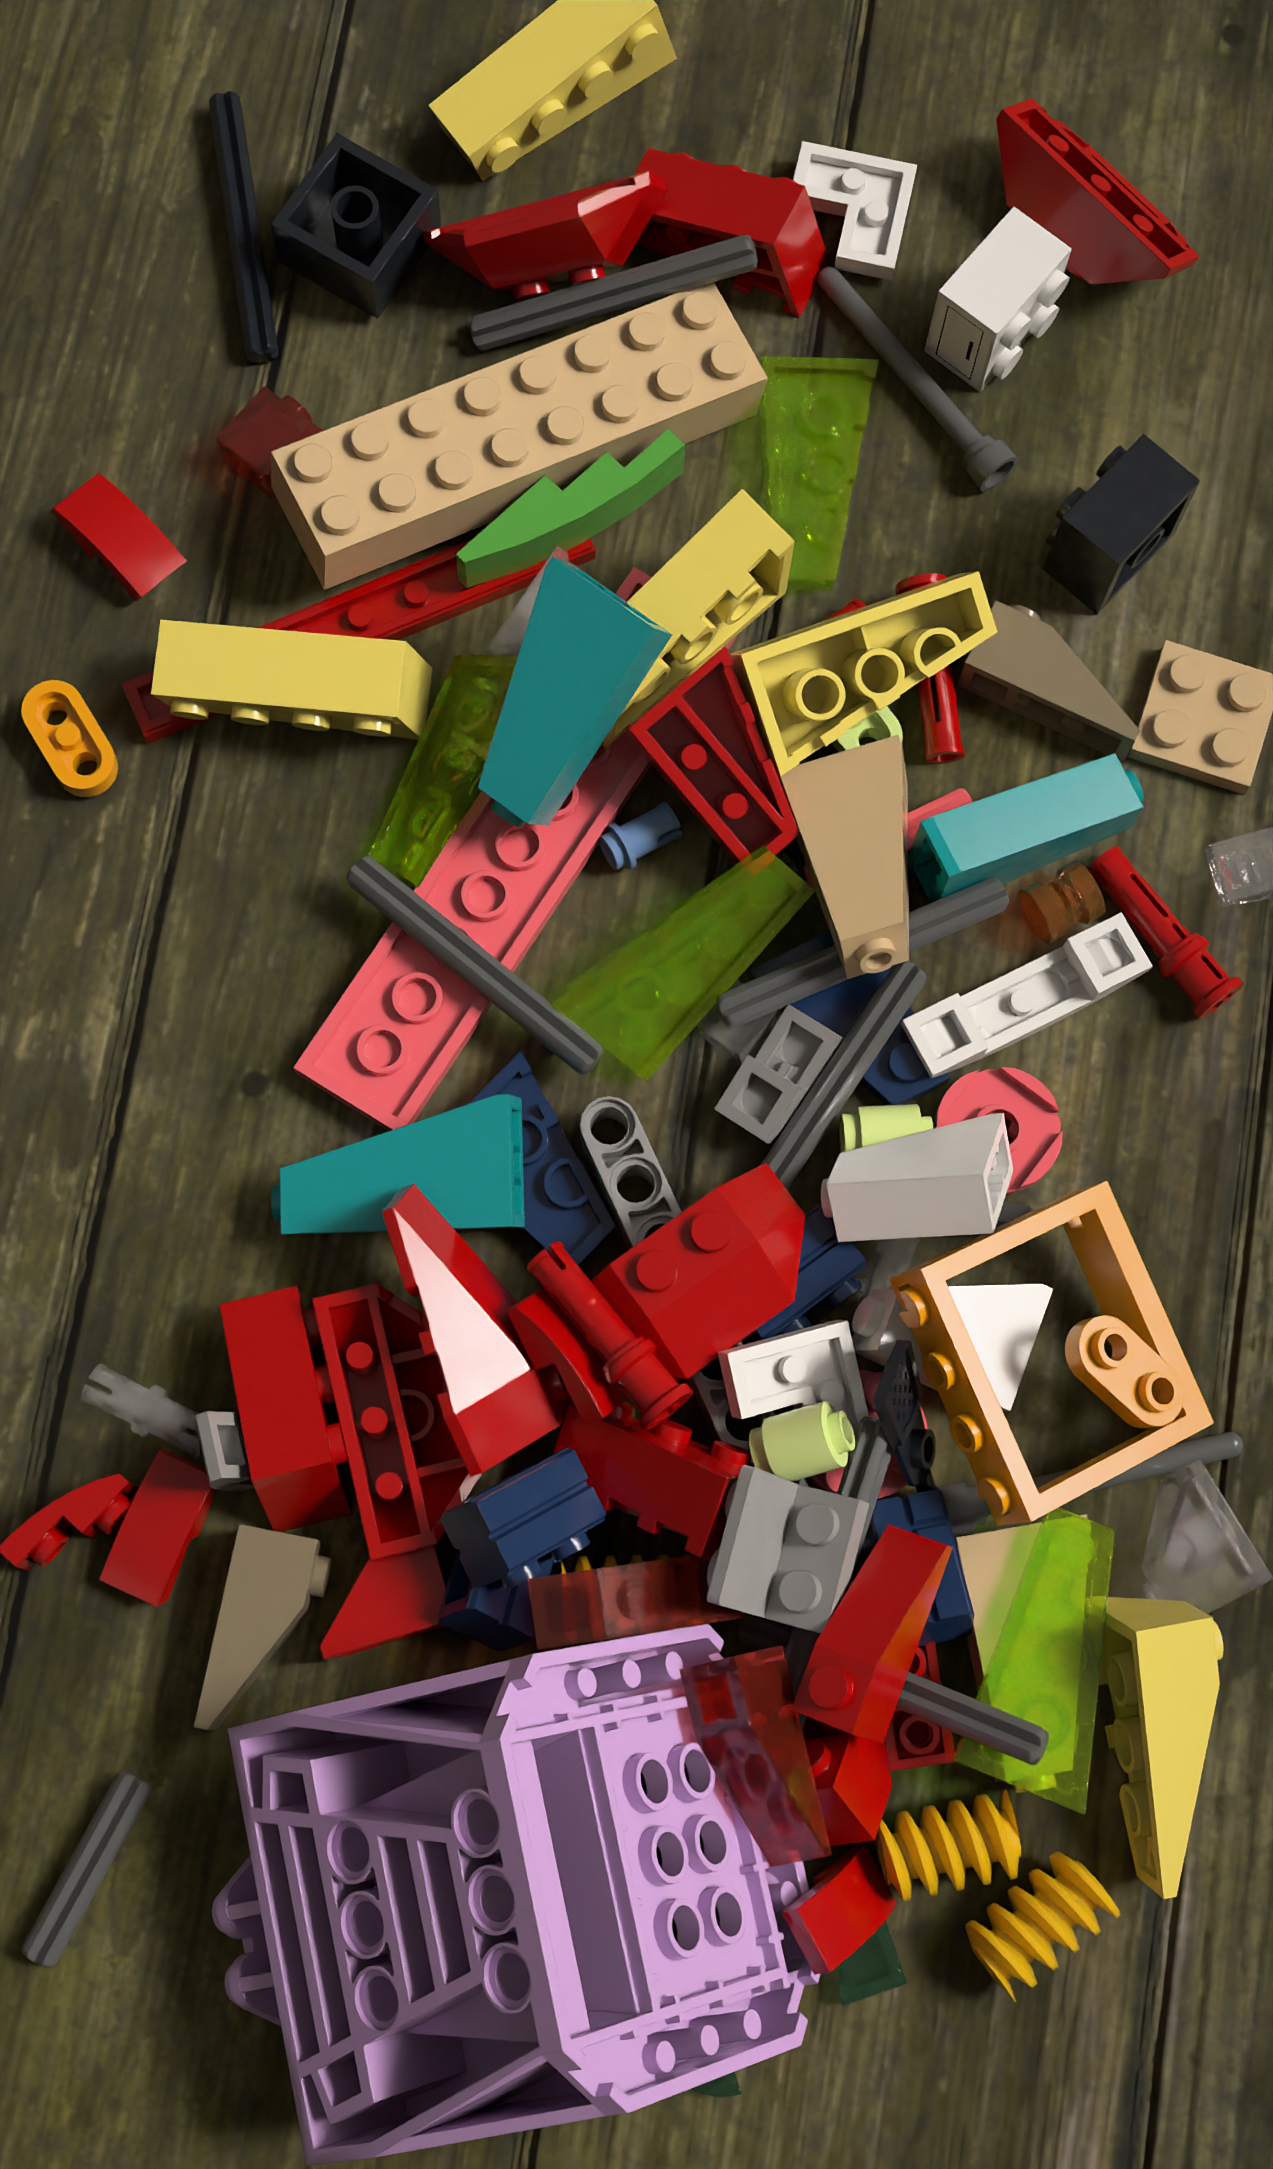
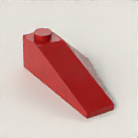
(493, 1392)

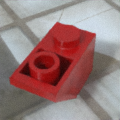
(849, 1781)

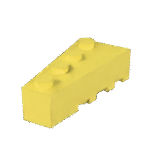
(551, 77)
(710, 594)
(843, 669)
(292, 678)

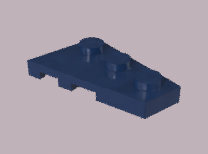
(897, 1071)
(557, 1189)

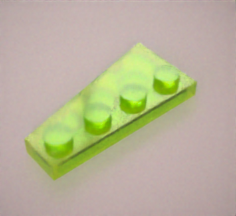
(810, 450)
(444, 766)
(670, 974)
(1051, 1660)

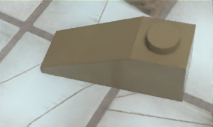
(1042, 679)
(261, 1606)

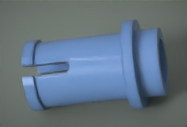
(639, 836)

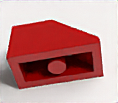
(388, 1604)

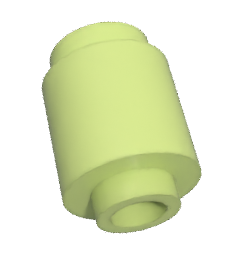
(880, 1124)
(802, 1442)

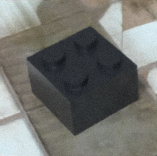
(356, 225)
(1118, 522)

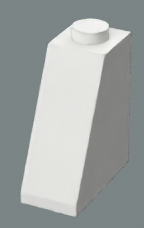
(922, 1183)
(997, 1318)

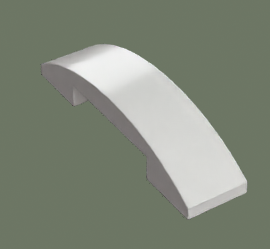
(1027, 998)

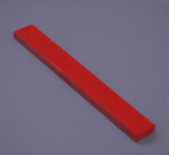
(379, 609)

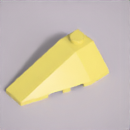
(1164, 1699)

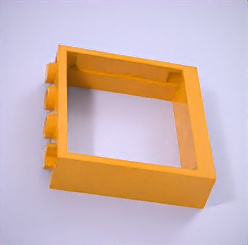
(956, 1372)

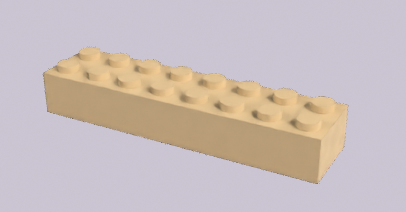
(485, 439)

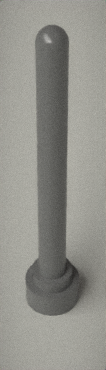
(986, 459)
(967, 1510)

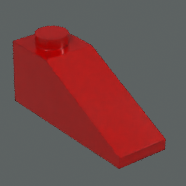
(873, 1636)

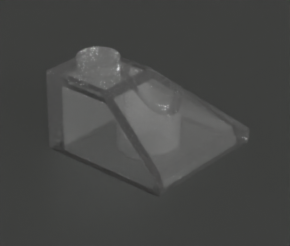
(1198, 1545)

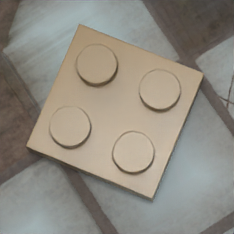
(1204, 717)

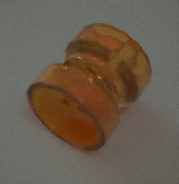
(1062, 902)

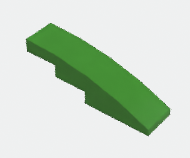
(566, 518)

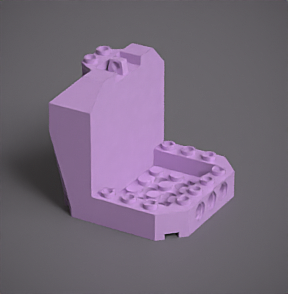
(475, 1906)

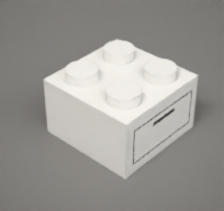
(998, 300)

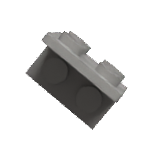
(785, 1550)

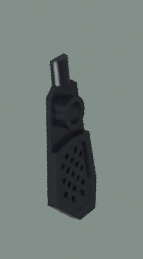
(899, 1411)

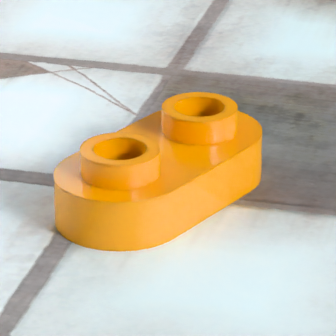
(72, 741)
(1128, 1376)

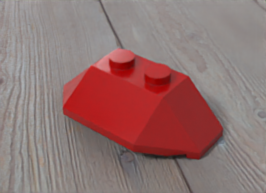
(1085, 201)
(553, 238)
(710, 1272)
(391, 1418)

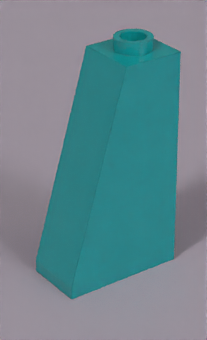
(567, 690)
(1024, 827)
(459, 1159)

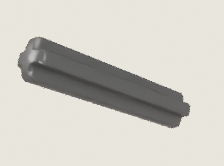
(86, 1869)

